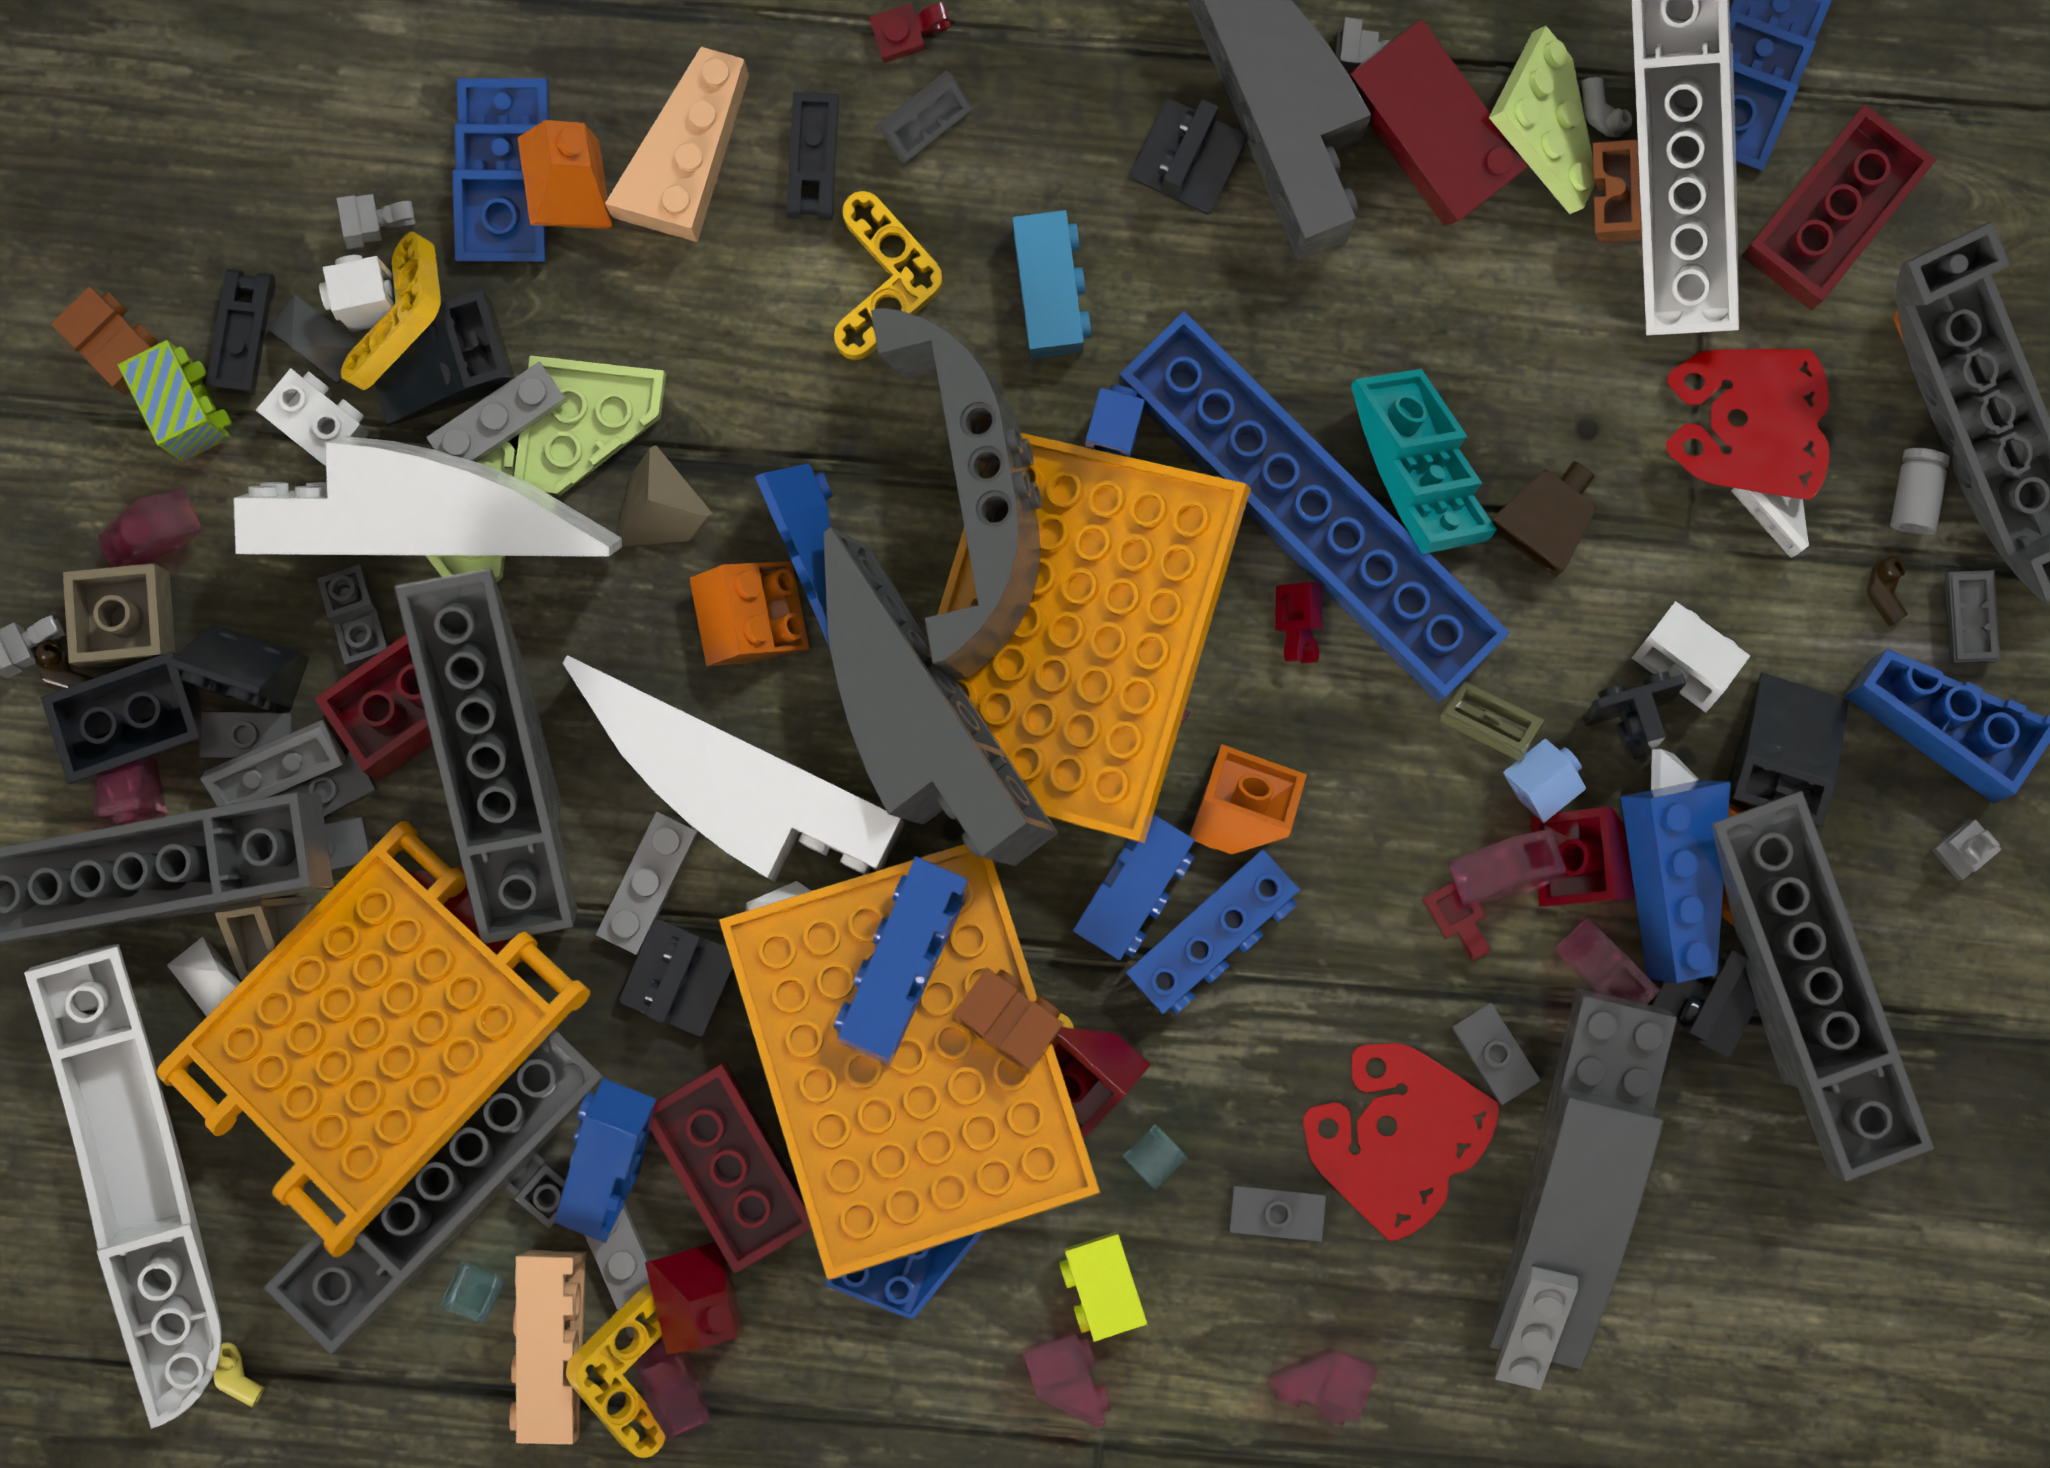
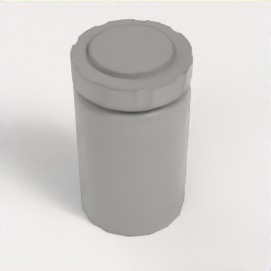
(1920, 491)

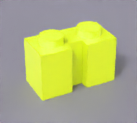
(1104, 1287)

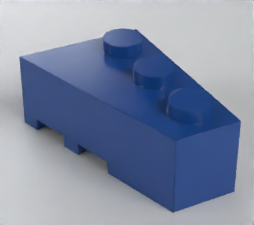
(1135, 890)
(605, 1159)

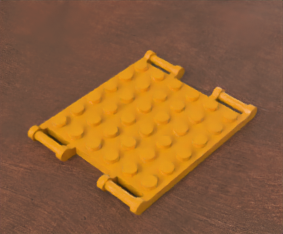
(370, 1035)

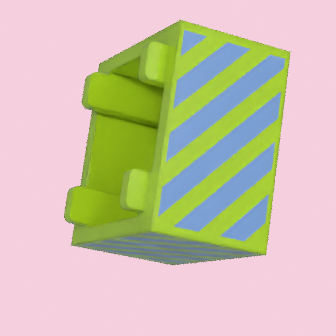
(175, 400)

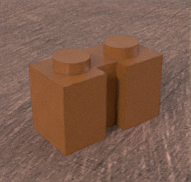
(1620, 210)
(102, 334)
(1009, 1020)

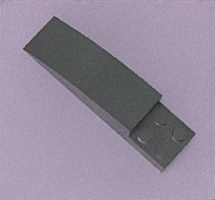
(1294, 110)
(914, 719)
(489, 754)
(163, 868)
(1816, 990)
(1590, 1160)
(423, 1220)

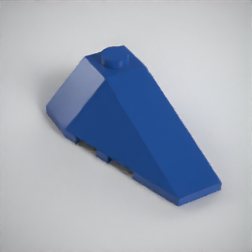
(801, 516)

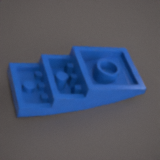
(1769, 57)
(488, 176)

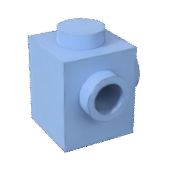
(1546, 779)

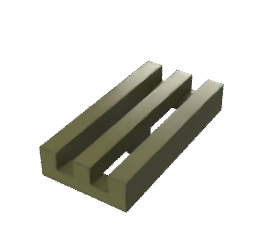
(1489, 727)

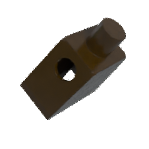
(1549, 517)

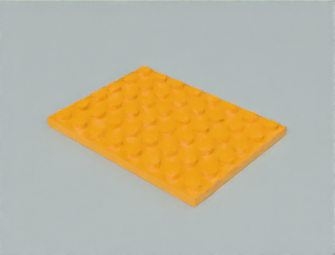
(1113, 630)
(942, 1134)

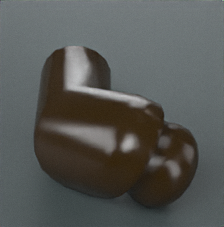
(1882, 588)
(55, 668)

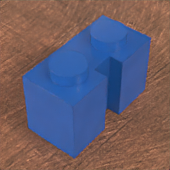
(1115, 421)

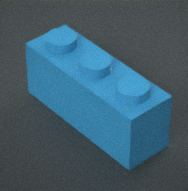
(1050, 284)

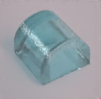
(1155, 1156)
(472, 1292)

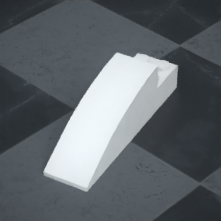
(1687, 164)
(412, 502)
(732, 789)

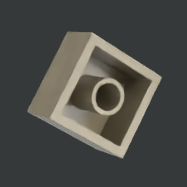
(118, 615)

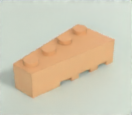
(682, 154)
(547, 1335)

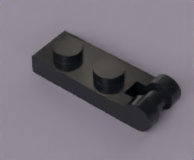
(813, 154)
(240, 333)

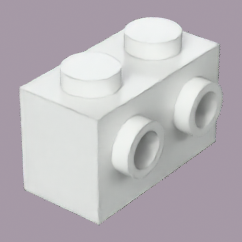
(358, 291)
(308, 416)
(1693, 649)

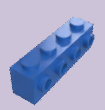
(1212, 932)

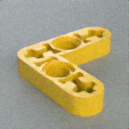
(898, 285)
(415, 309)
(609, 1367)

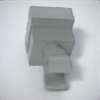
(1355, 44)
(362, 220)
(18, 645)
(1966, 849)

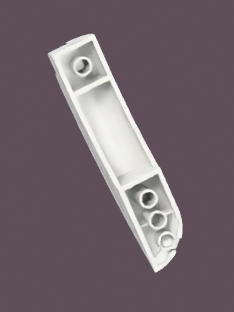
(131, 1176)

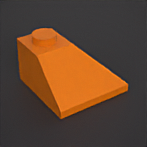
(564, 176)
(1246, 802)

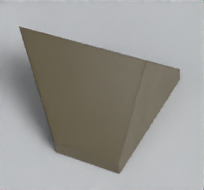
(660, 505)
(259, 926)

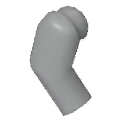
(1599, 114)

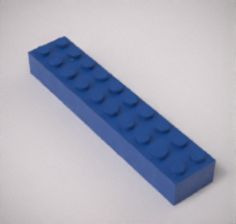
(1313, 508)

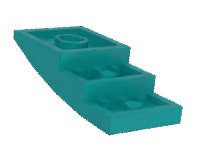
(1420, 460)

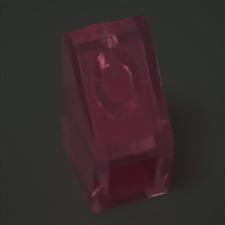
(150, 529)
(130, 793)
(1508, 867)
(1604, 965)
(1063, 1377)
(1328, 1380)
(672, 1389)

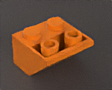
(748, 612)

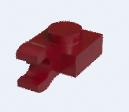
(901, 31)
(1298, 613)
(1453, 918)

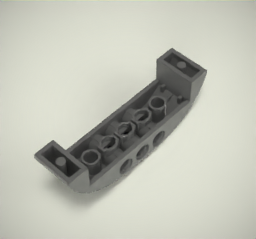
(1981, 395)
(991, 485)

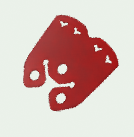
(1780, 422)
(1419, 1154)

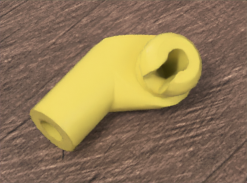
(230, 1377)

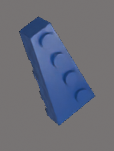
(1954, 723)
(1677, 876)
(903, 960)

